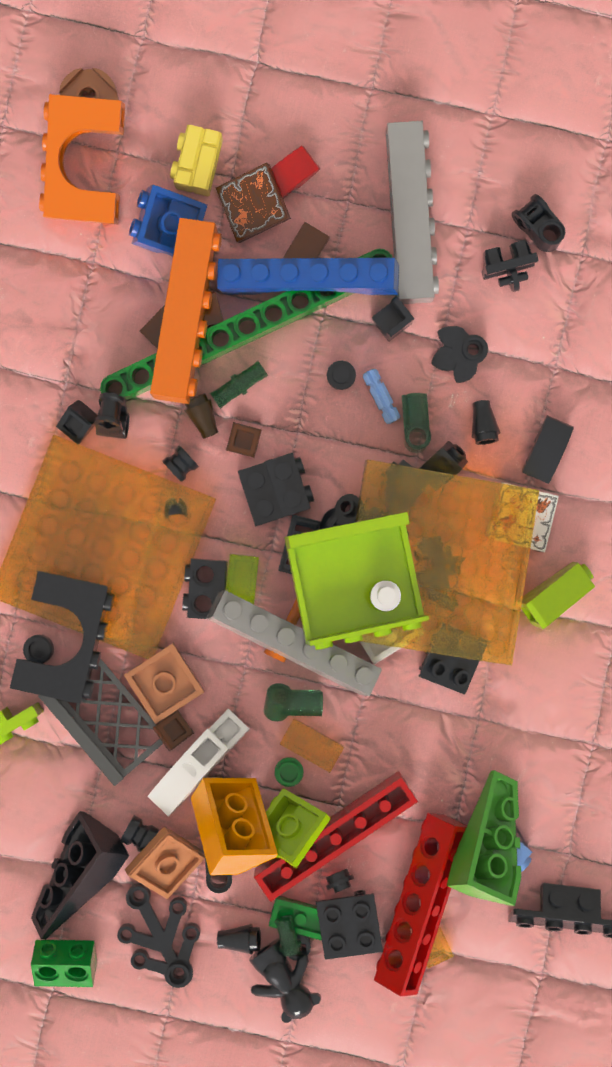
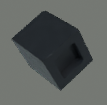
(393, 319)

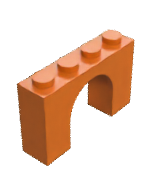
(67, 120)

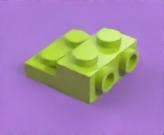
(294, 826)

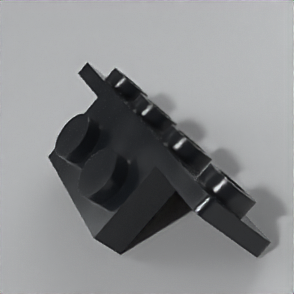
(567, 909)

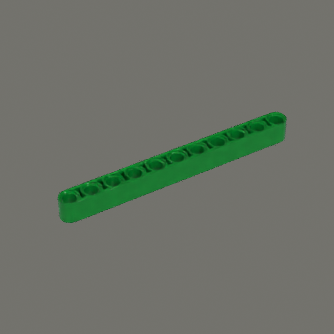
(236, 338)

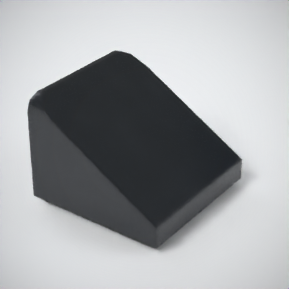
(77, 421)

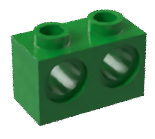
(64, 963)

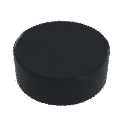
(38, 648)

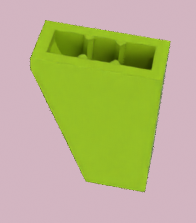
(557, 594)

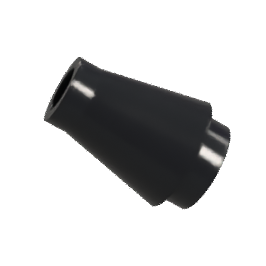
(484, 424)
(240, 939)

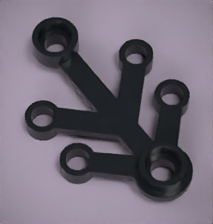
(160, 939)

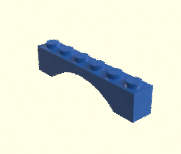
(269, 275)

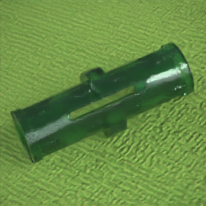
(239, 384)

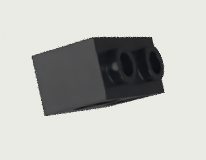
(198, 587)

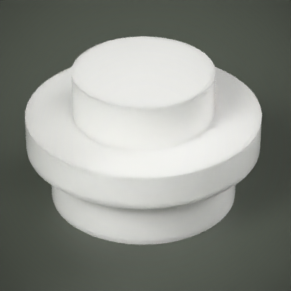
(385, 595)

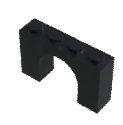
(71, 679)

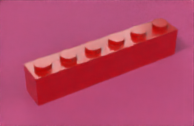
(340, 834)

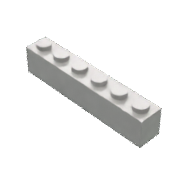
(410, 211)
(290, 643)

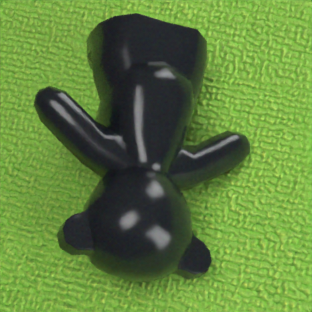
(283, 981)

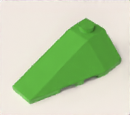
(488, 850)

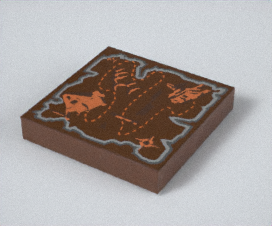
(253, 202)

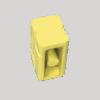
(197, 160)

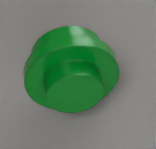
(289, 772)

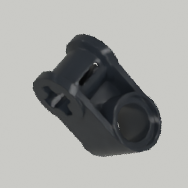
(538, 222)
(112, 416)

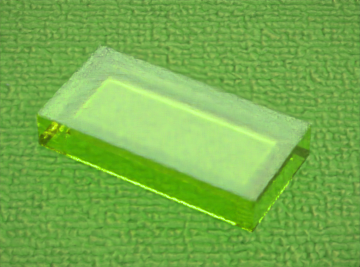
(243, 576)

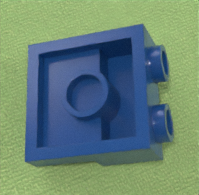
(160, 217)

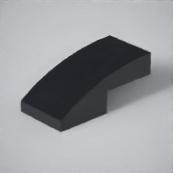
(548, 449)

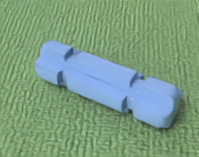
(381, 396)

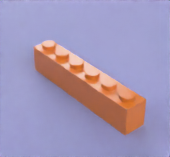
(184, 311)

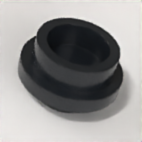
(341, 375)
(339, 880)

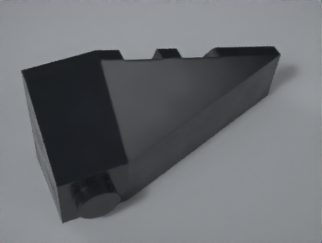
(85, 866)

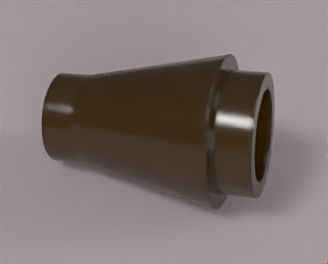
(202, 415)

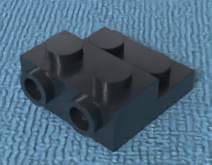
(275, 489)

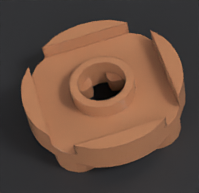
(89, 81)

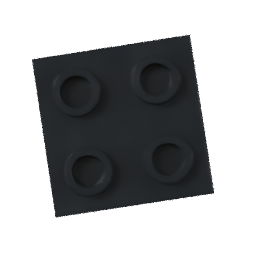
(448, 671)
(349, 926)

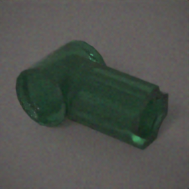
(415, 420)
(291, 702)

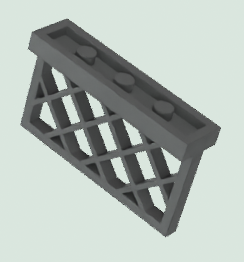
(89, 740)

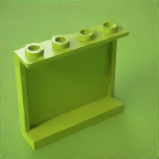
(336, 573)

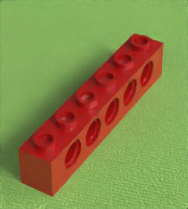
(405, 975)

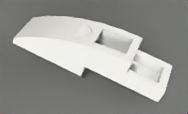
(198, 762)

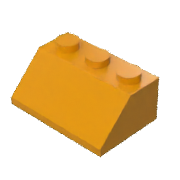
(232, 825)

